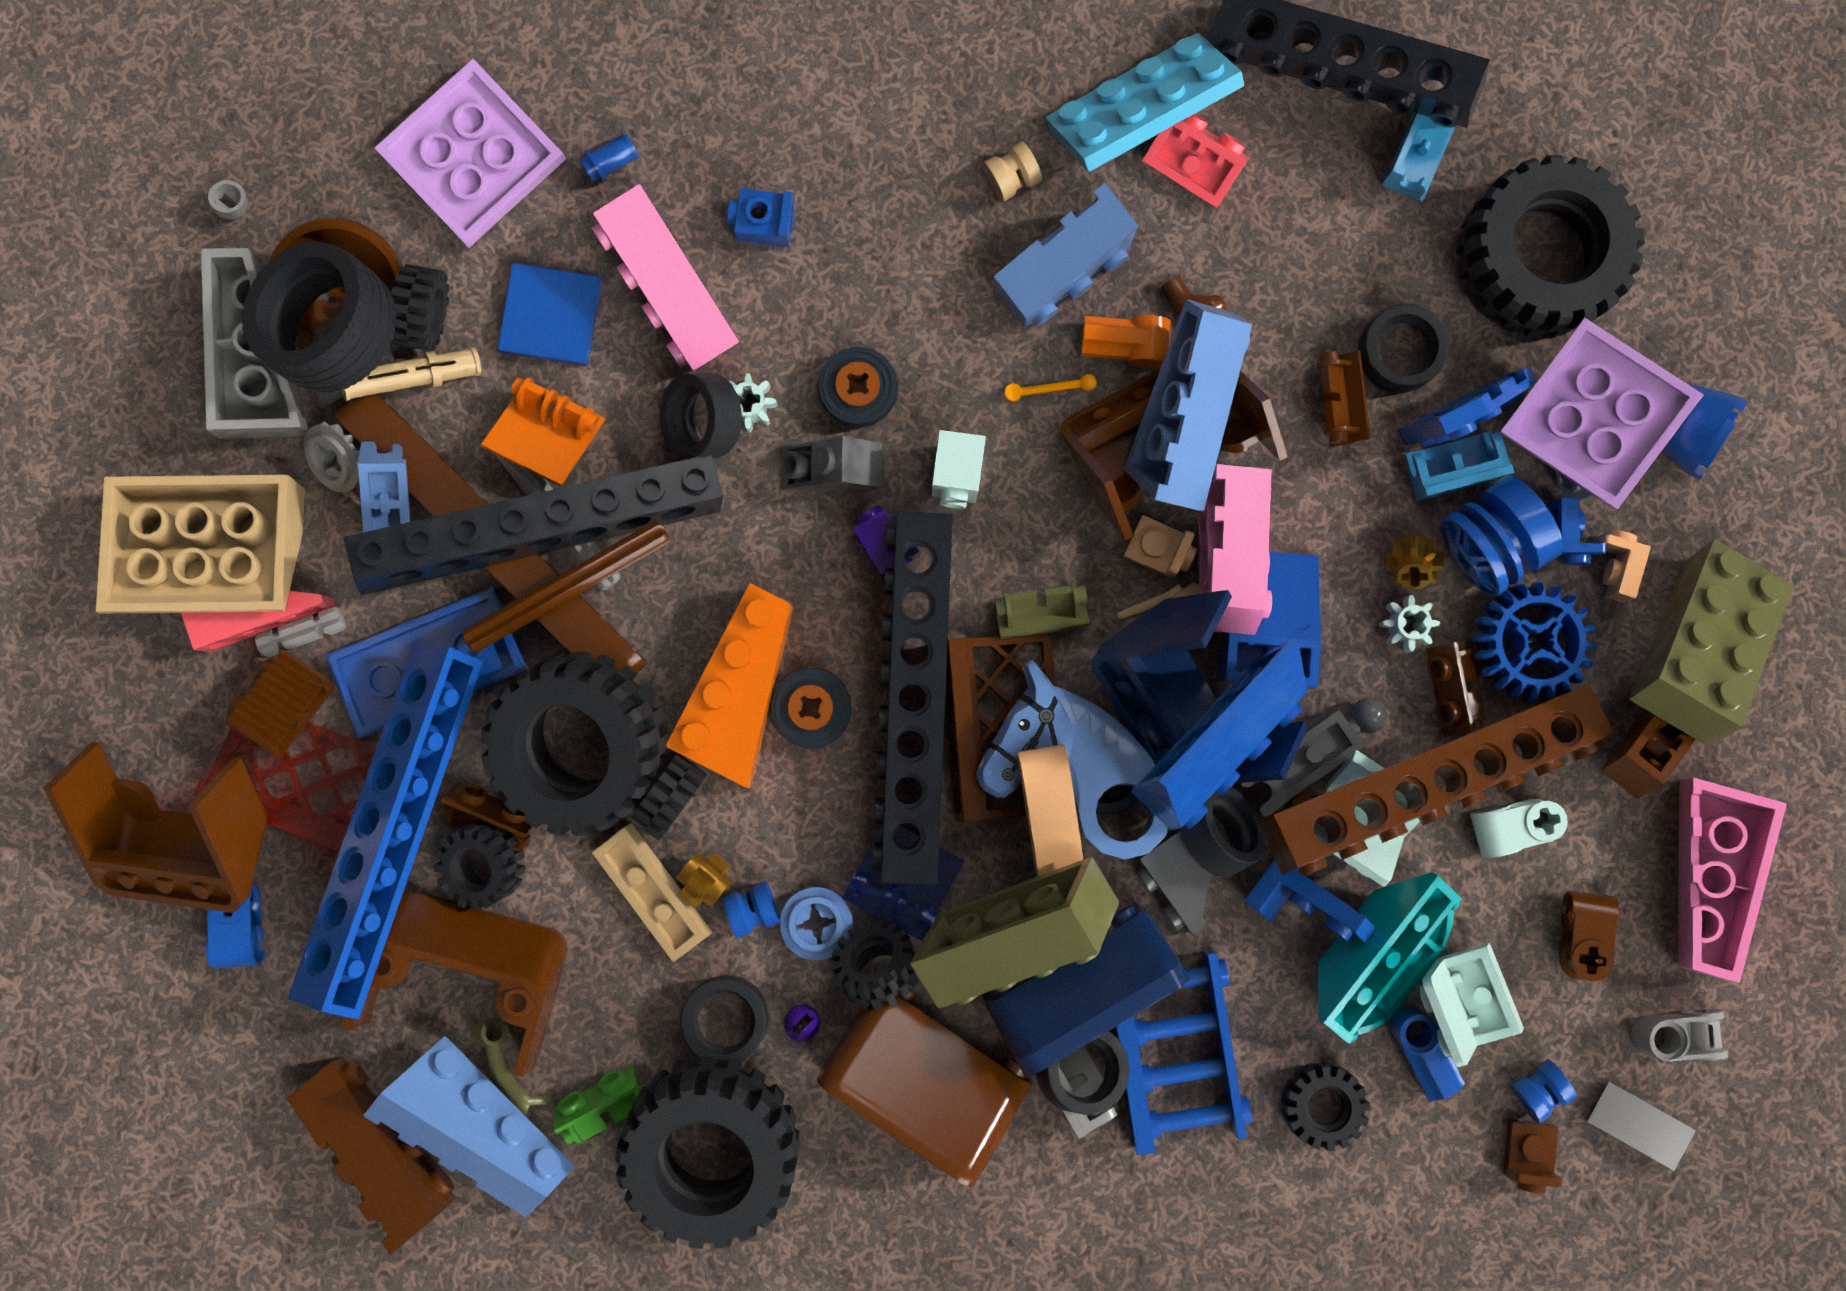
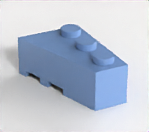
(1067, 259)

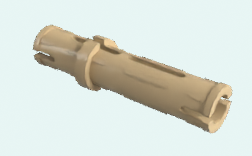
(429, 369)

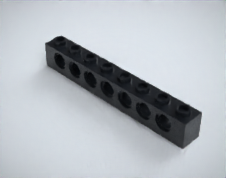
(532, 524)
(920, 860)

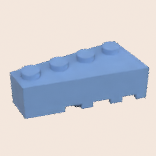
(1189, 406)

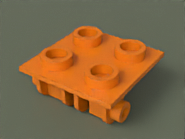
(543, 431)

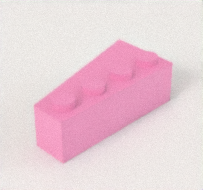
(665, 278)

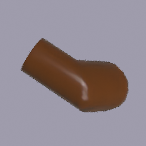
(1177, 293)

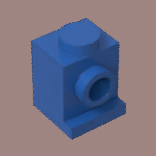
(769, 230)

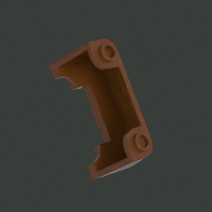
(925, 1086)

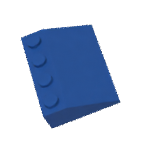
(1224, 737)

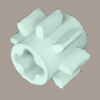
(758, 409)
(1397, 622)

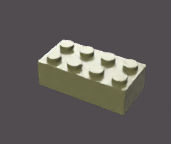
(1712, 643)
(1016, 934)

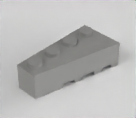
(240, 390)

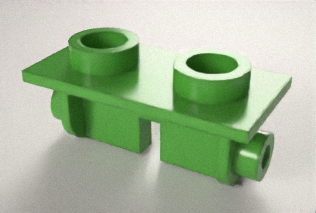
(580, 1114)

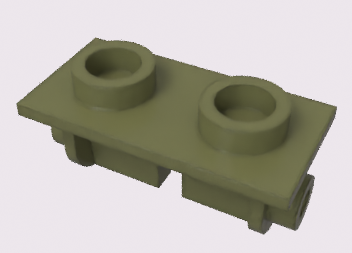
(1032, 614)

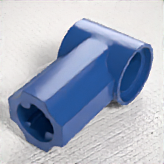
(1432, 1069)

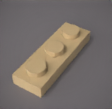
(651, 892)

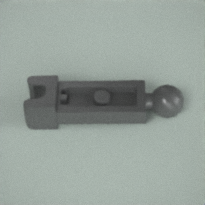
(1322, 750)

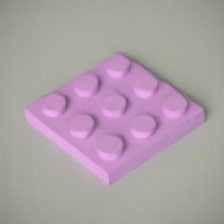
(470, 153)
(1601, 414)

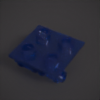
(905, 904)

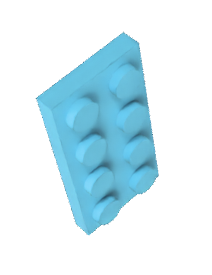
(1144, 101)

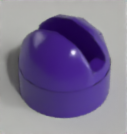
(794, 1016)

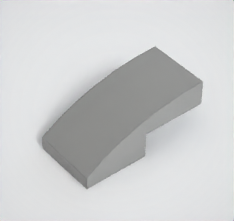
(1641, 1126)

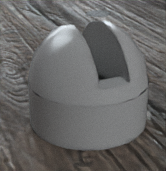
(234, 193)

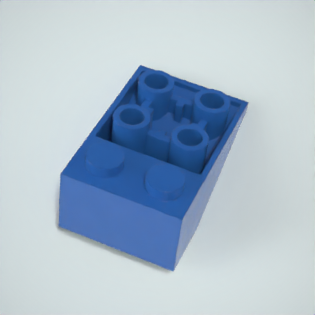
(1293, 616)

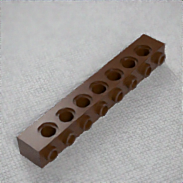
(1573, 715)

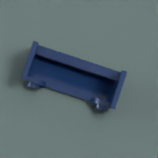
(1164, 692)
(1080, 1002)

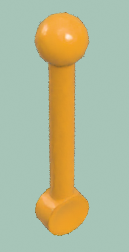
(1014, 392)

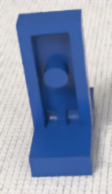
(1274, 890)

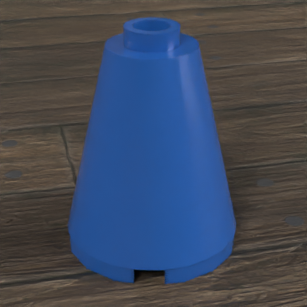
(1704, 431)

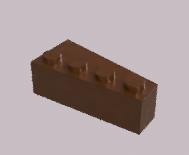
(390, 1174)

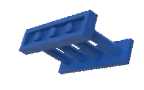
(1133, 1033)

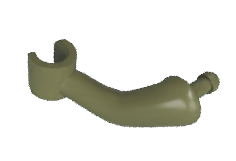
(499, 1069)

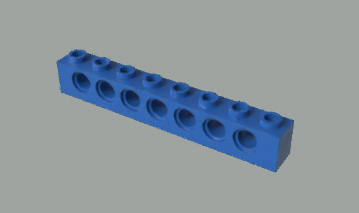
(385, 830)

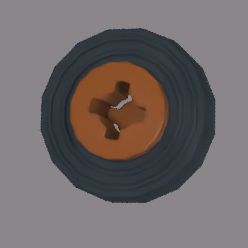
(858, 407)
(830, 711)

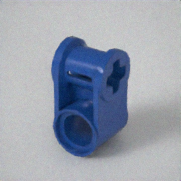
(236, 936)

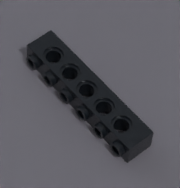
(1372, 47)

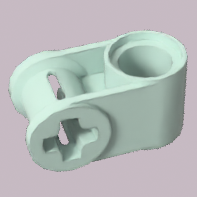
(1510, 827)

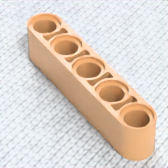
(1050, 808)

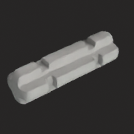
(300, 632)

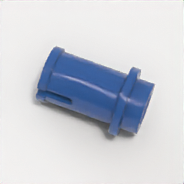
(608, 158)

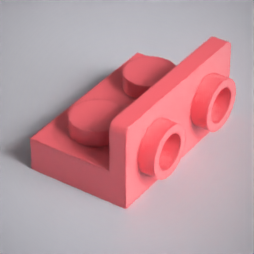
(1198, 158)

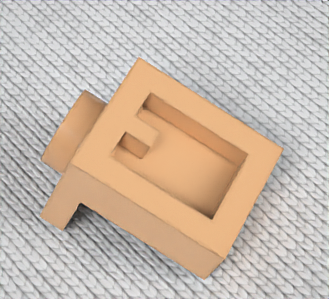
(1161, 547)
(1626, 571)

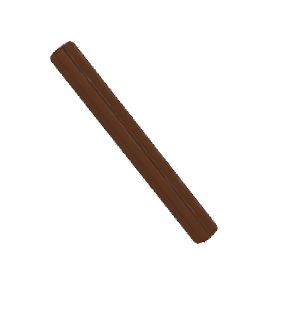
(565, 586)

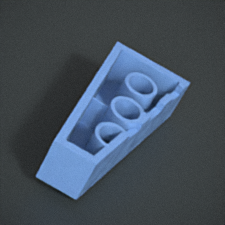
(471, 1128)

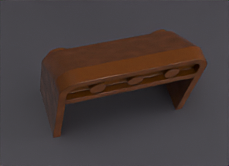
(1105, 432)
(156, 853)
(482, 943)

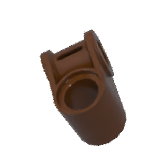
(1590, 930)

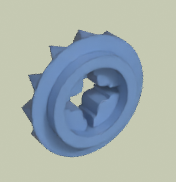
(799, 909)

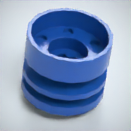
(1502, 536)

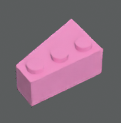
(1236, 545)

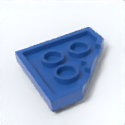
(1476, 407)

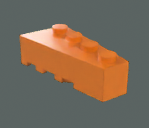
(734, 695)

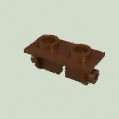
(1344, 398)
(1457, 708)
(471, 803)

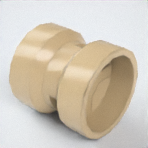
(1012, 171)

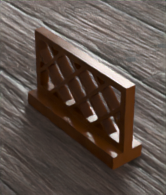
(964, 717)

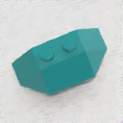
(1370, 981)

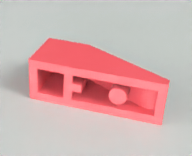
(219, 629)

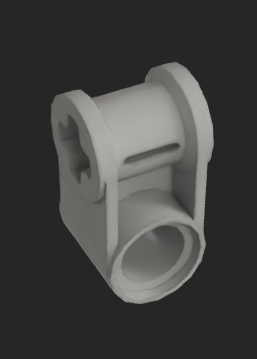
(1688, 1035)

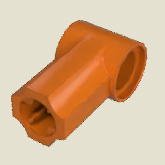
(1135, 340)

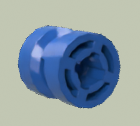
(741, 912)
(1543, 1091)

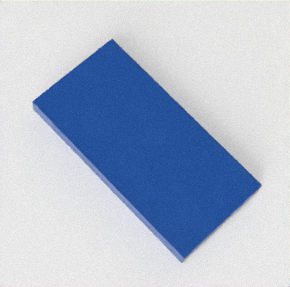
(373, 667)

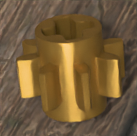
(1415, 561)
(704, 880)

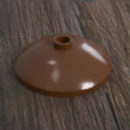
(357, 240)

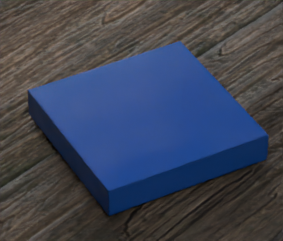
(550, 314)

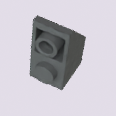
(1178, 880)

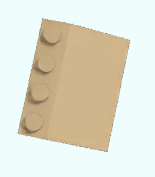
(198, 543)

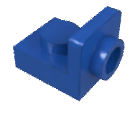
(1572, 526)

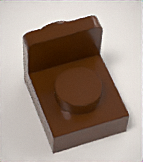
(1531, 1155)

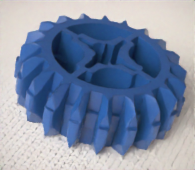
(1559, 615)

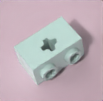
(957, 468)

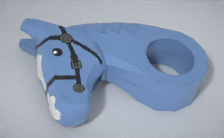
(1097, 751)

